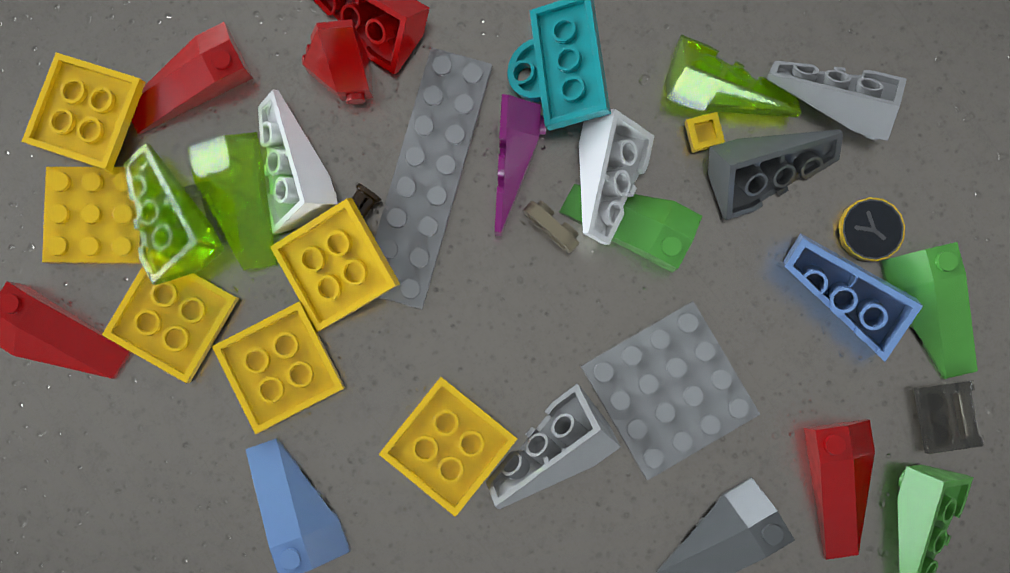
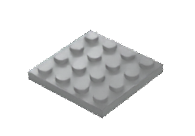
(670, 390)

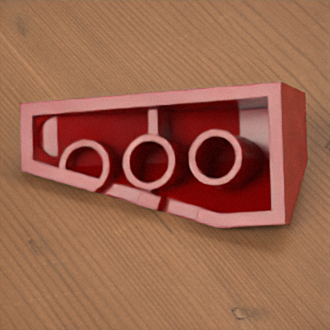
(385, 26)
(192, 77)
(49, 334)

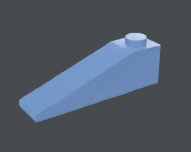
(295, 517)

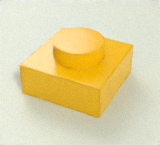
(704, 131)

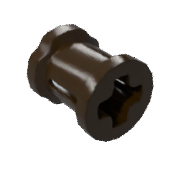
(370, 199)

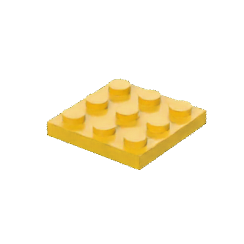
(83, 111)
(89, 217)
(334, 264)
(171, 321)
(278, 367)
(448, 446)

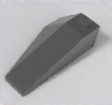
(732, 535)

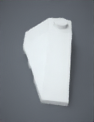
(611, 158)
(296, 175)

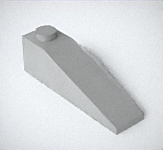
(858, 102)
(563, 445)

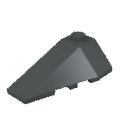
(757, 167)

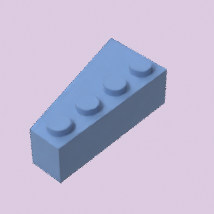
(862, 300)

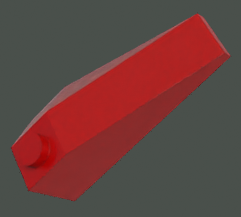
(339, 61)
(841, 477)

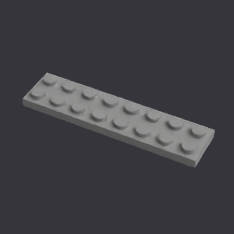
(430, 171)

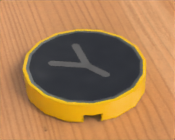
(871, 229)

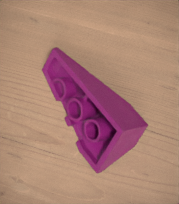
(518, 142)

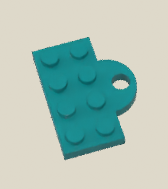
(563, 64)

